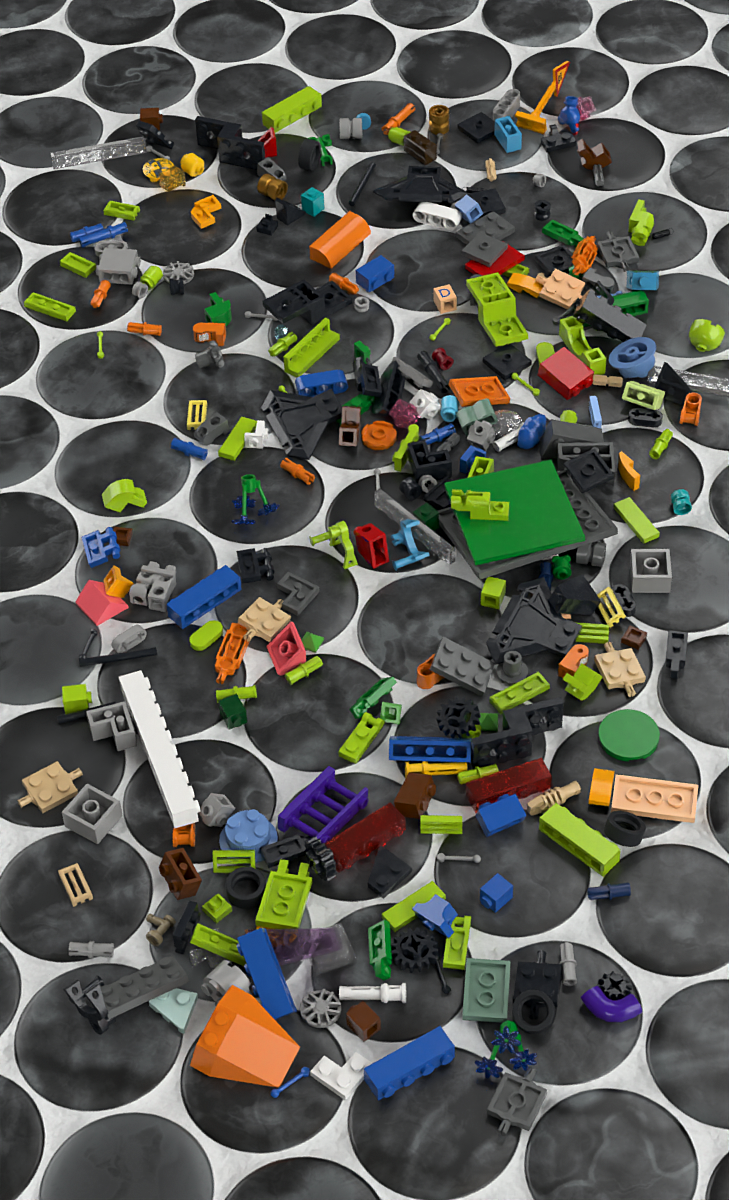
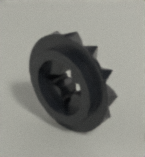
(625, 985)

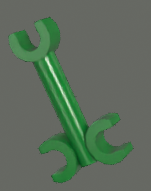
(325, 141)

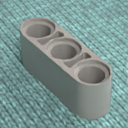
(507, 105)

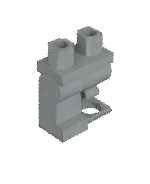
(159, 582)

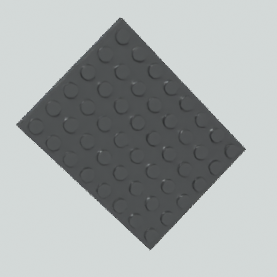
(591, 517)

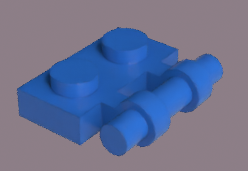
(95, 548)

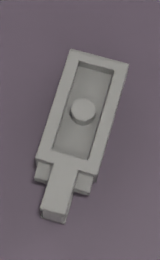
(410, 372)

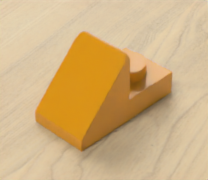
(116, 584)

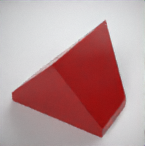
(269, 143)

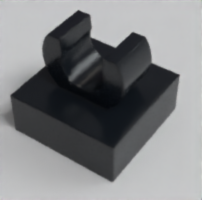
(267, 225)

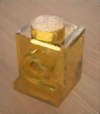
(172, 178)

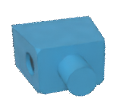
(642, 280)

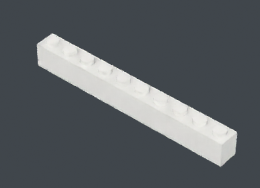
(159, 750)

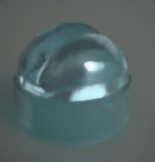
(280, 331)

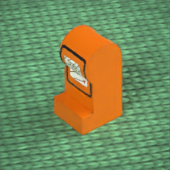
(210, 331)
(573, 660)

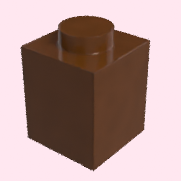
(151, 116)
(363, 1021)

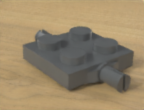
(618, 251)
(517, 1101)

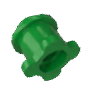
(561, 567)

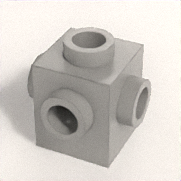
(481, 435)
(216, 810)

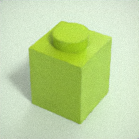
(493, 592)
(76, 698)

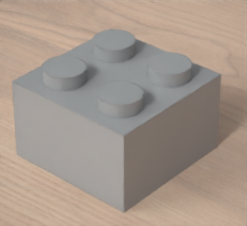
(650, 571)
(92, 813)

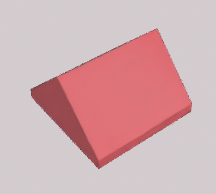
(98, 604)
(287, 650)

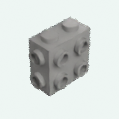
(118, 265)

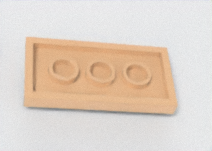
(655, 798)

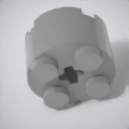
(222, 978)

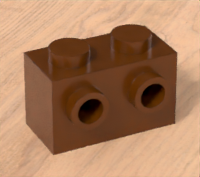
(415, 795)
(180, 874)

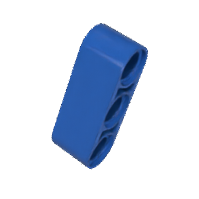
(317, 383)

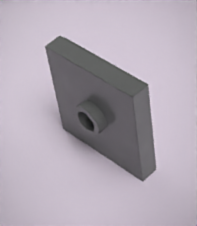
(484, 249)

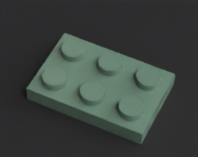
(486, 990)

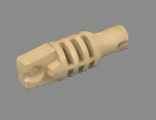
(556, 795)

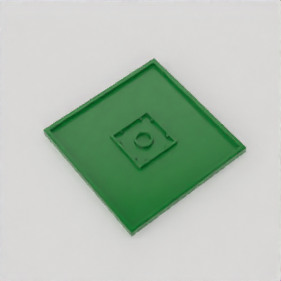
(537, 513)

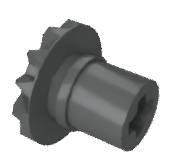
(210, 356)
(512, 669)

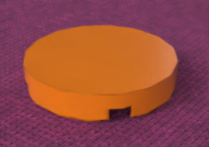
(379, 435)

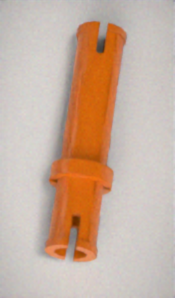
(398, 118)

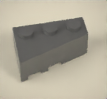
(566, 432)
(568, 451)

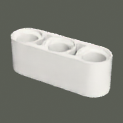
(437, 215)

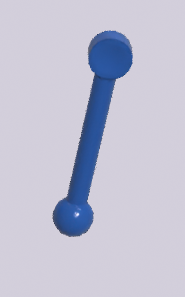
(304, 1073)

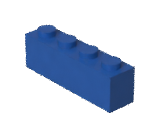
(204, 596)
(429, 749)
(266, 973)
(409, 1063)

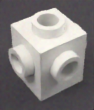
(426, 404)

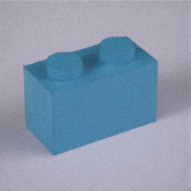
(508, 134)

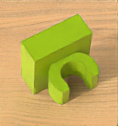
(217, 908)

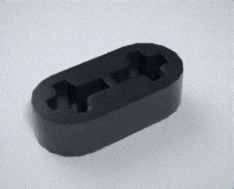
(645, 417)
(626, 599)

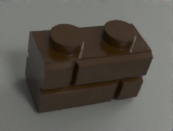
(420, 147)

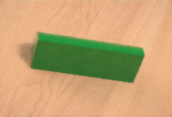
(631, 302)

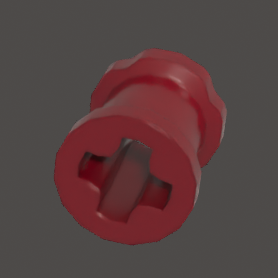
(442, 358)

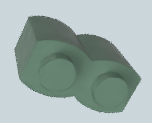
(479, 411)

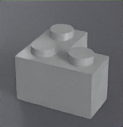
(115, 722)

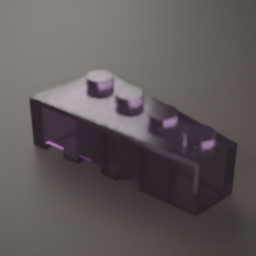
(302, 944)

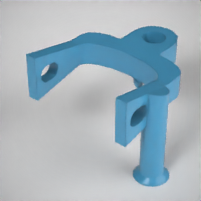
(405, 537)

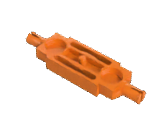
(584, 255)
(228, 663)

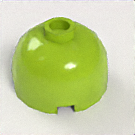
(705, 336)

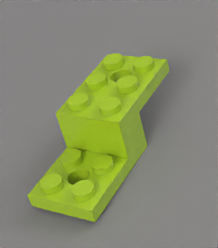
(497, 309)

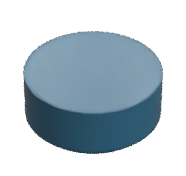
(366, 120)

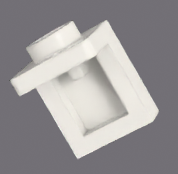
(257, 439)

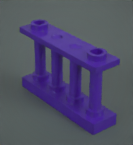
(315, 793)

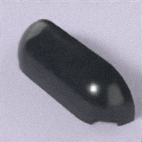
(392, 388)

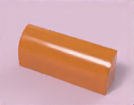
(339, 240)

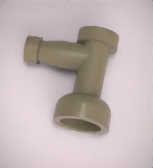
(155, 936)

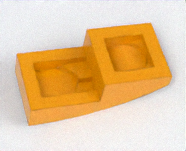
(523, 282)
(627, 472)
(601, 787)

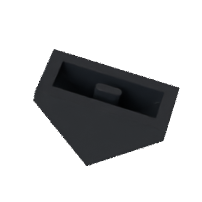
(287, 212)

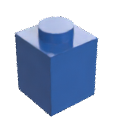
(496, 893)

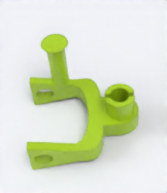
(341, 532)

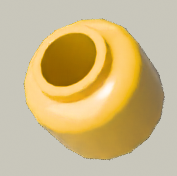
(192, 164)

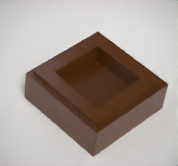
(123, 535)
(634, 637)

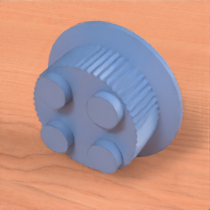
(634, 357)
(247, 832)

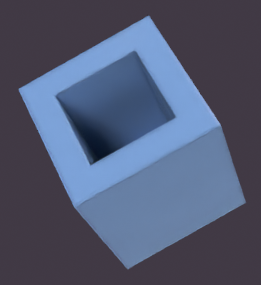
(469, 209)

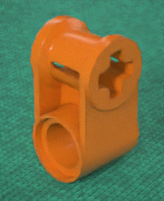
(691, 409)
(426, 678)
(184, 835)

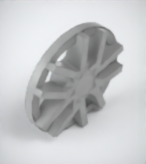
(182, 271)
(320, 1008)

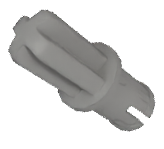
(568, 964)

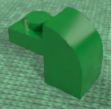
(218, 311)

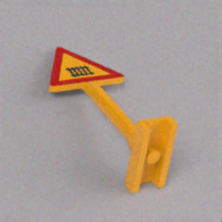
(534, 121)

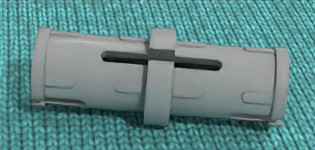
(91, 949)

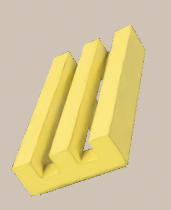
(196, 424)
(615, 617)

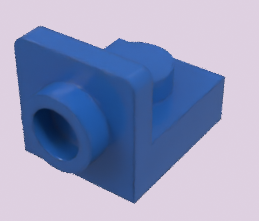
(468, 458)

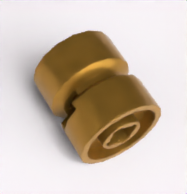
(439, 119)
(272, 187)

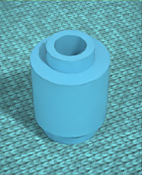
(449, 408)

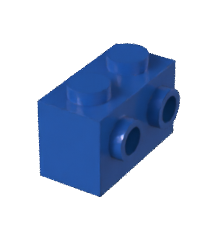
(374, 273)
(500, 815)

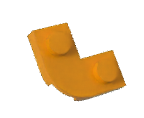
(202, 211)

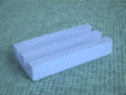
(595, 412)

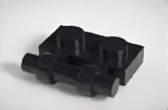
(249, 567)

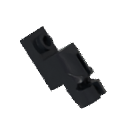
(367, 377)

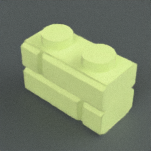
(643, 395)

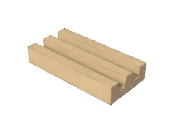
(81, 897)

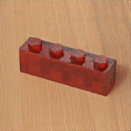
(518, 780)
(366, 836)

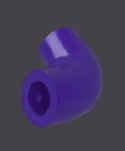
(611, 1010)

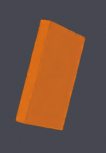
(471, 390)

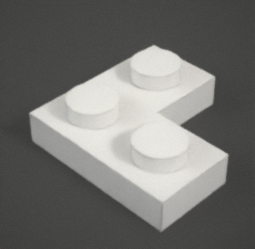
(341, 1079)

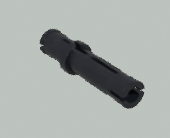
(431, 367)

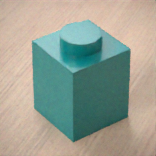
(312, 201)

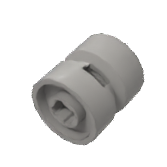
(350, 128)

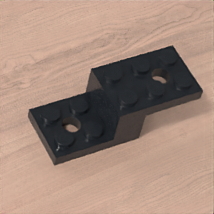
(229, 142)
(307, 302)
(517, 733)

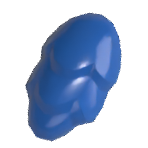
(531, 431)

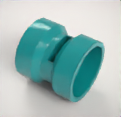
(681, 502)

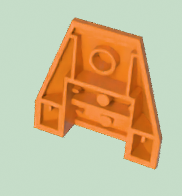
(244, 1043)

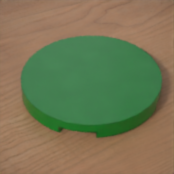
(628, 735)

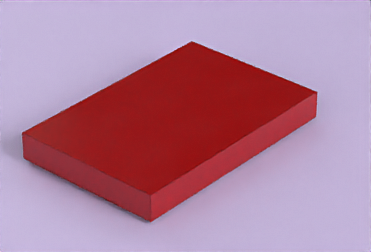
(506, 261)

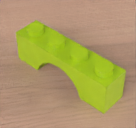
(573, 336)

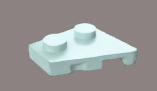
(175, 1007)

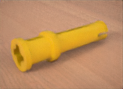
(432, 769)

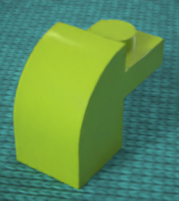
(123, 492)
(583, 682)

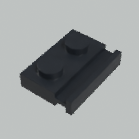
(437, 495)
(186, 926)

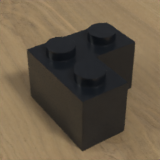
(423, 462)

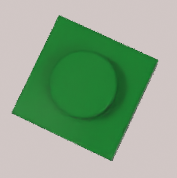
(361, 350)

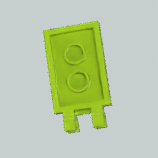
(284, 898)

